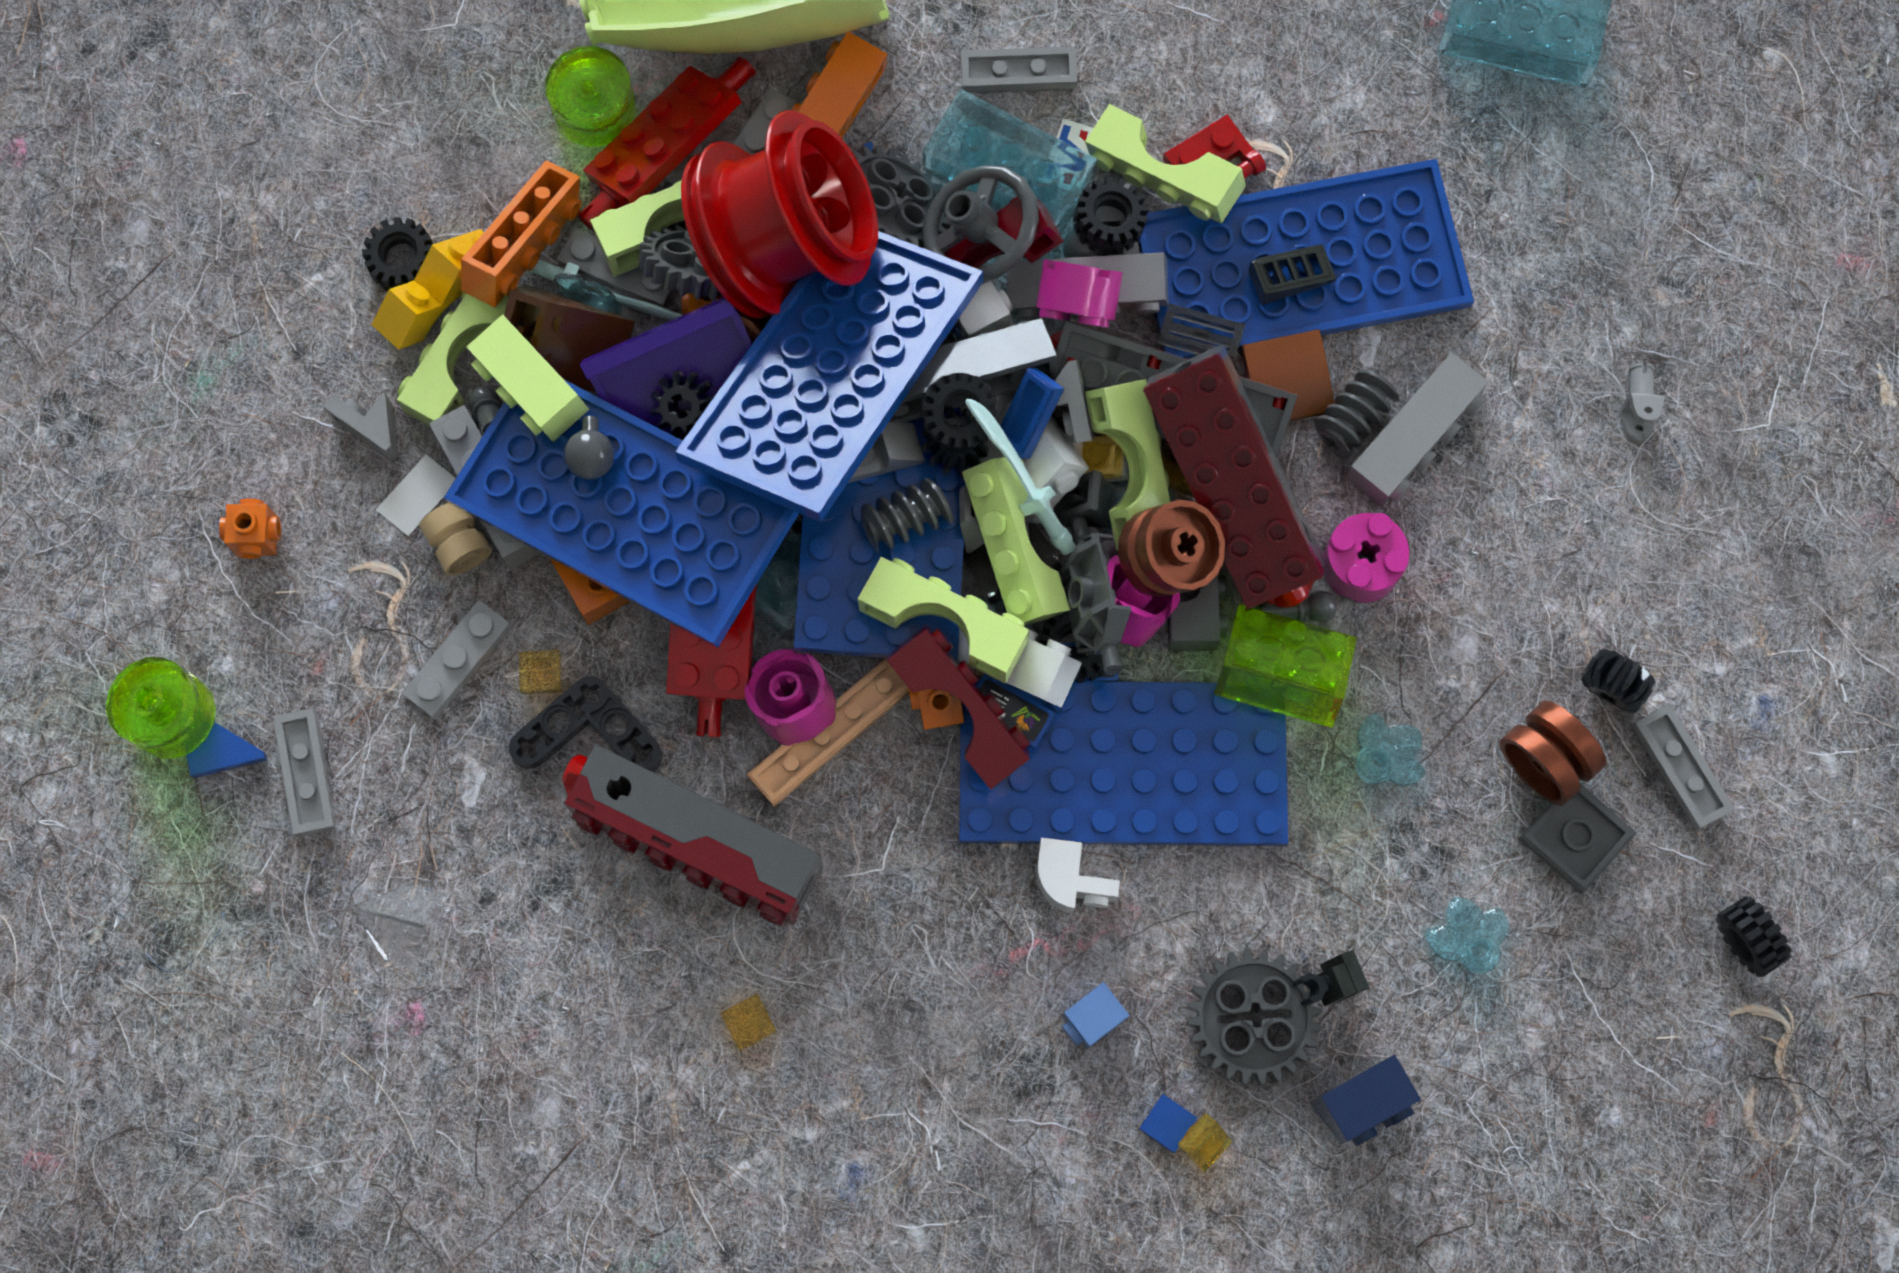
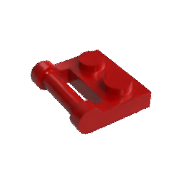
(1222, 140)

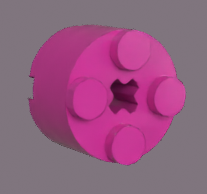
(1080, 291)
(1374, 537)
(1147, 611)
(790, 696)

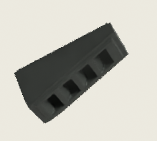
(1269, 293)

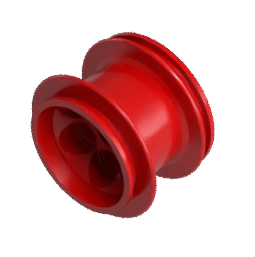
(779, 213)

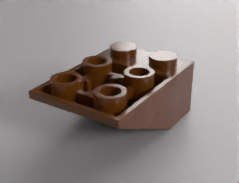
(565, 330)

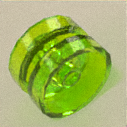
(590, 95)
(160, 707)

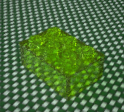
(1286, 666)

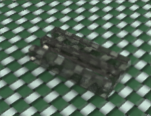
(1202, 319)

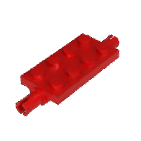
(663, 136)
(712, 672)

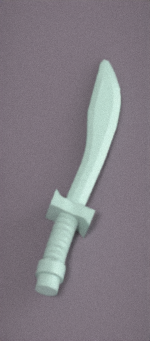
(549, 270)
(1037, 498)

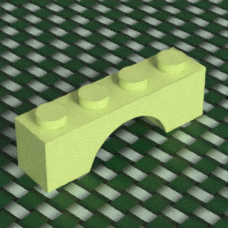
(1204, 186)
(624, 228)
(432, 387)
(1128, 419)
(1025, 582)
(899, 594)

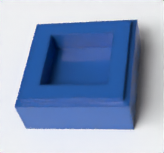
(1167, 1123)

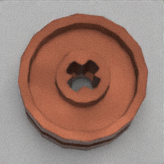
(1171, 548)
(1553, 752)

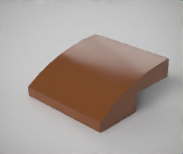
(1295, 365)

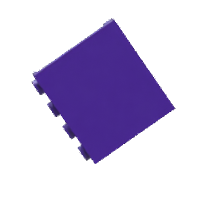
(701, 341)

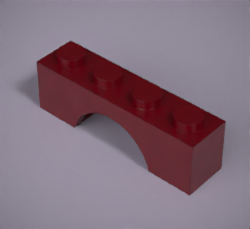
(1010, 220)
(927, 664)

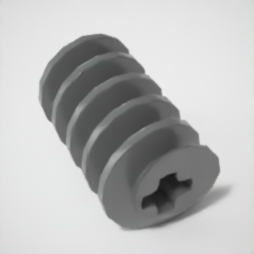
(1353, 410)
(905, 513)

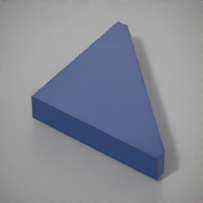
(222, 752)

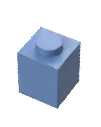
(1093, 1017)

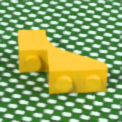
(414, 306)

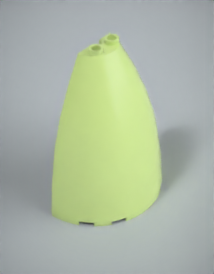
(724, 24)

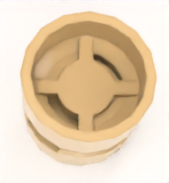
(455, 538)

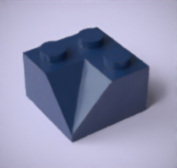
(1367, 1100)

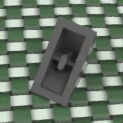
(1088, 499)

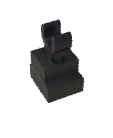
(1338, 981)

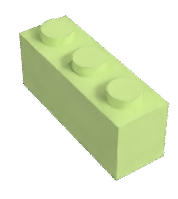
(526, 379)

